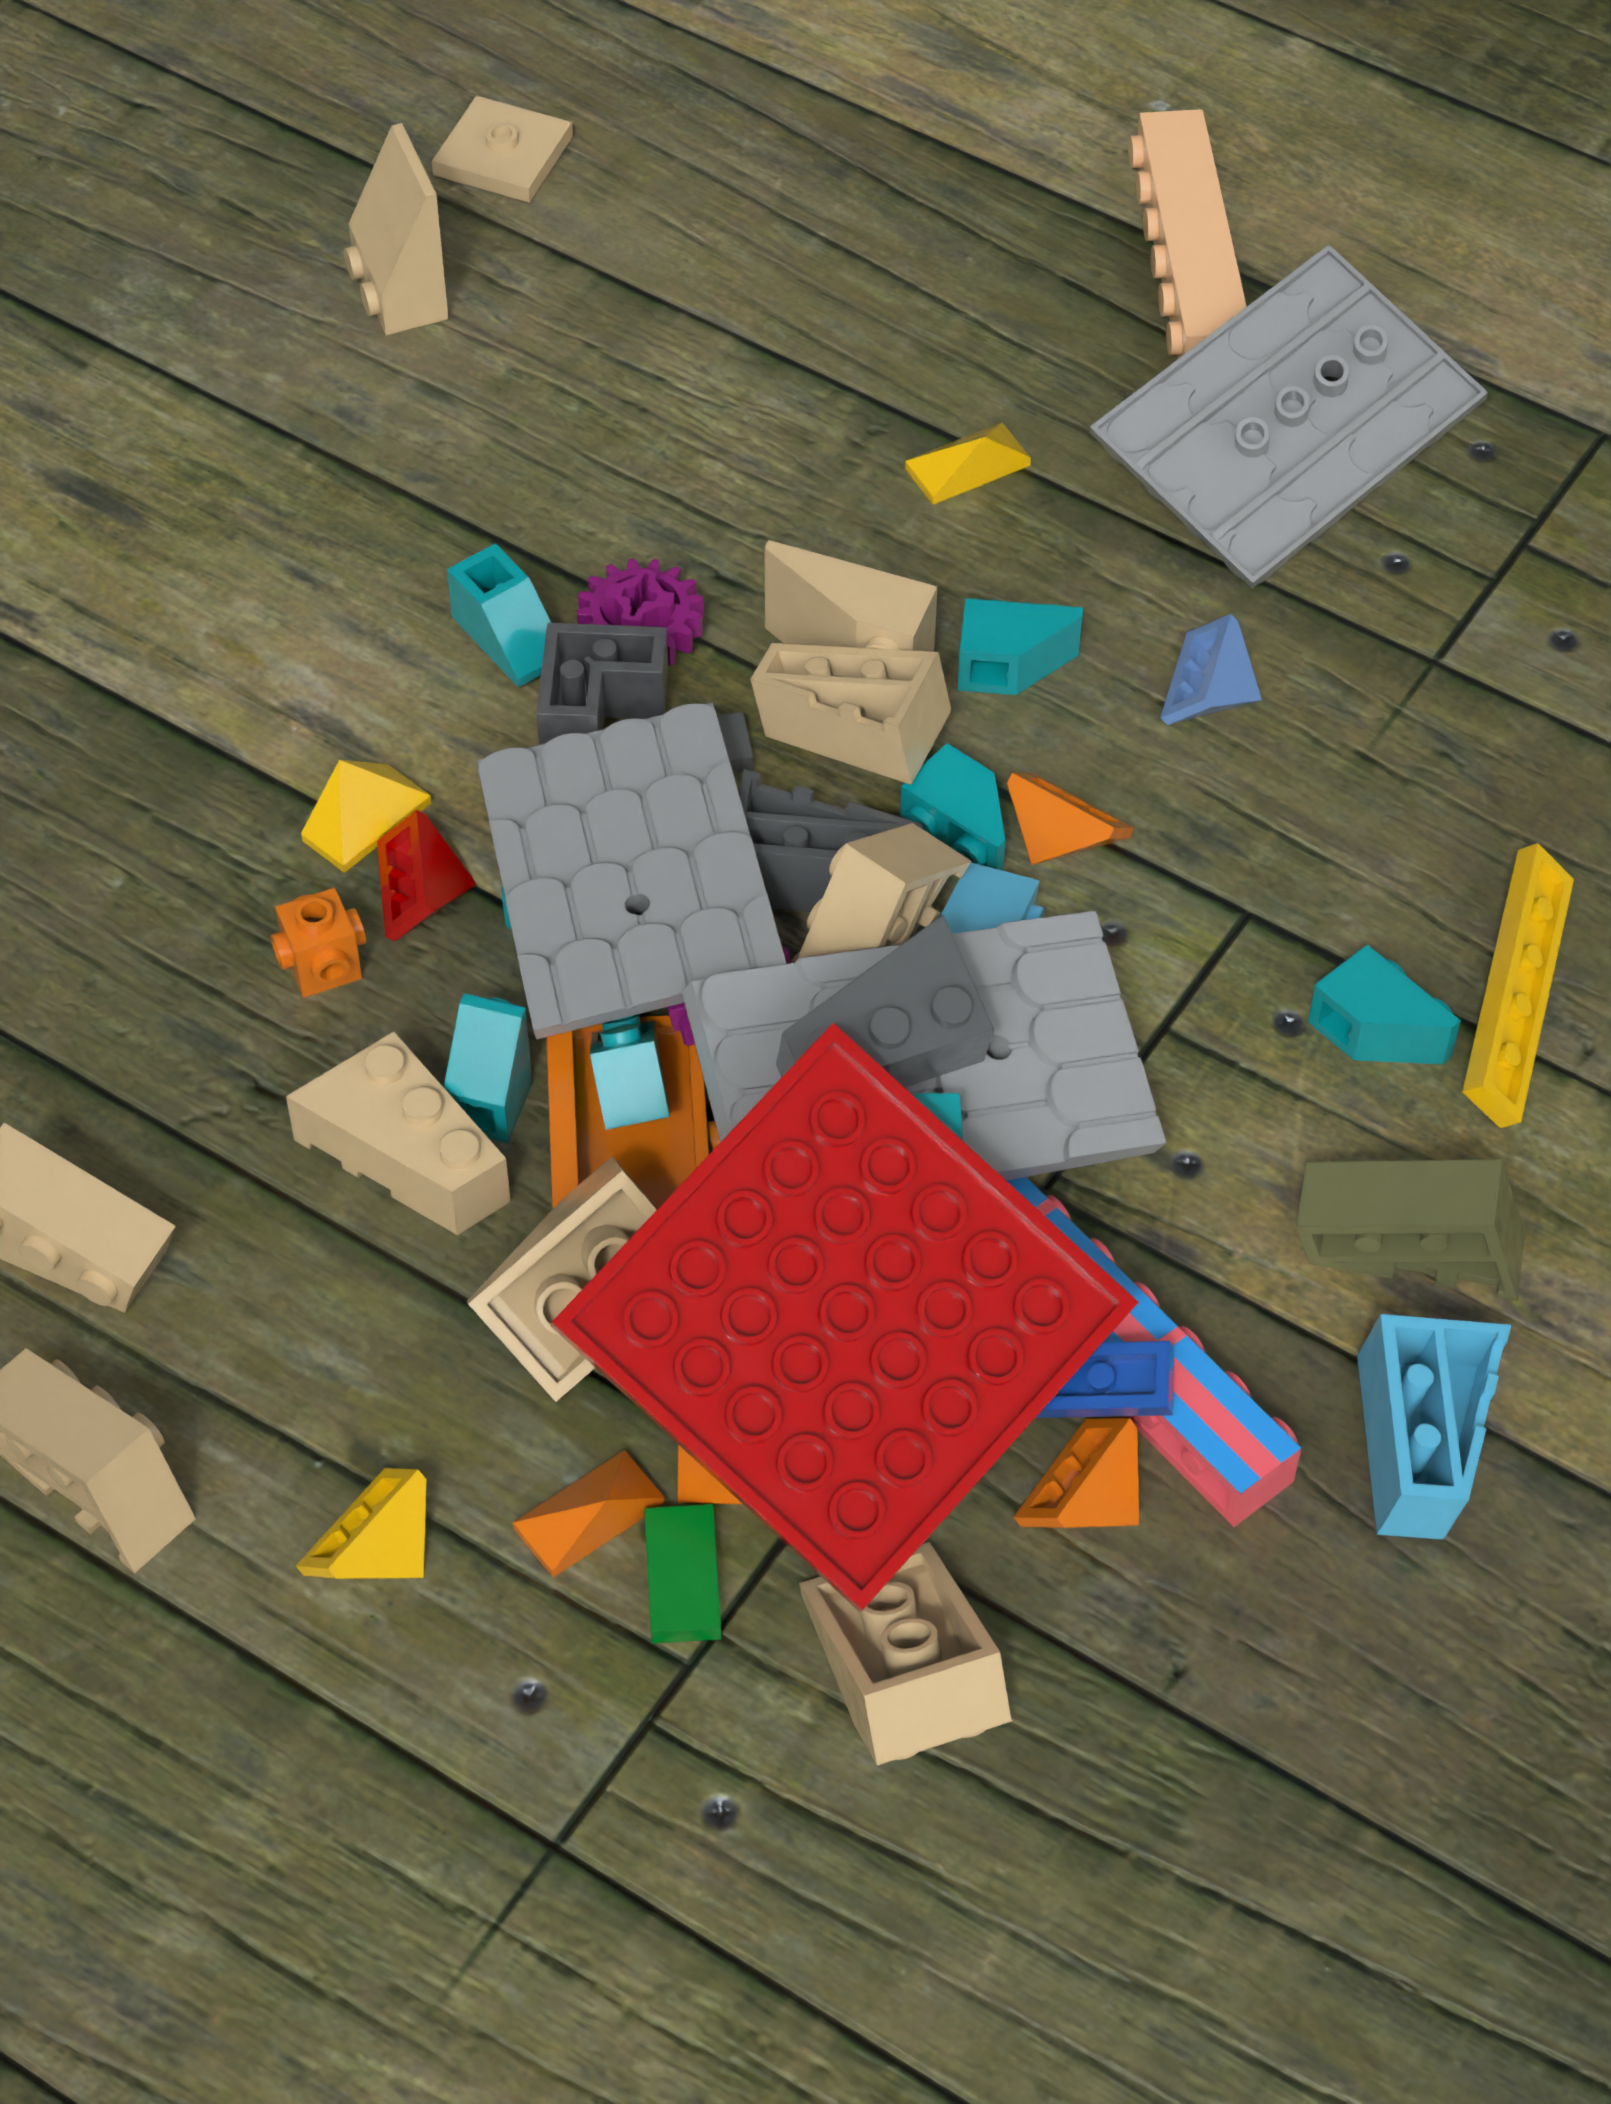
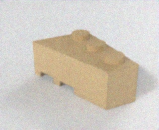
(854, 704)
(880, 891)
(405, 1132)
(74, 1225)
(91, 1454)

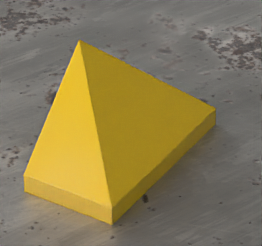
(967, 463)
(358, 809)
(377, 1533)

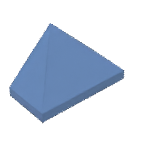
(1211, 673)

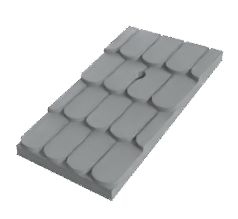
(1265, 448)
(621, 830)
(1057, 1074)

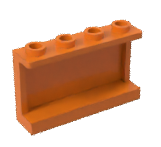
(652, 1152)

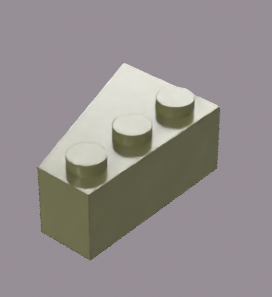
(1414, 1217)

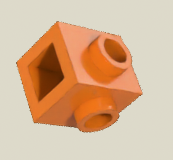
(318, 942)

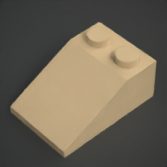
(398, 240)
(844, 603)
(554, 1267)
(912, 1661)

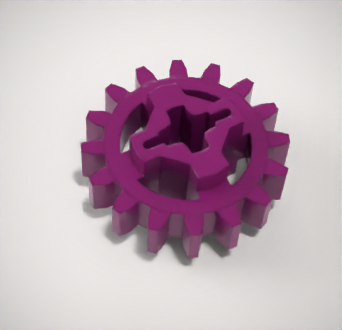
(645, 599)

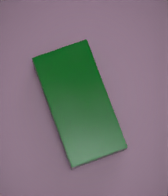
(682, 1574)

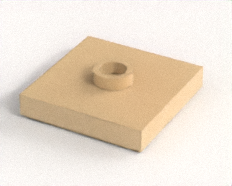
(502, 149)

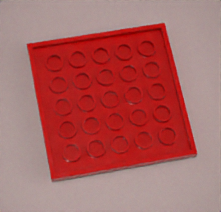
(845, 1316)

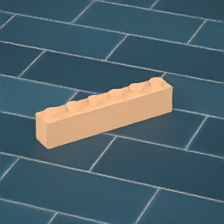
(1187, 225)

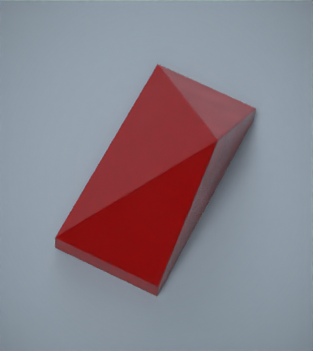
(417, 874)

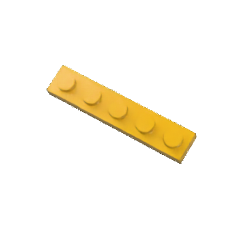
(1518, 986)

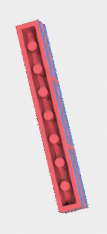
(1216, 1430)

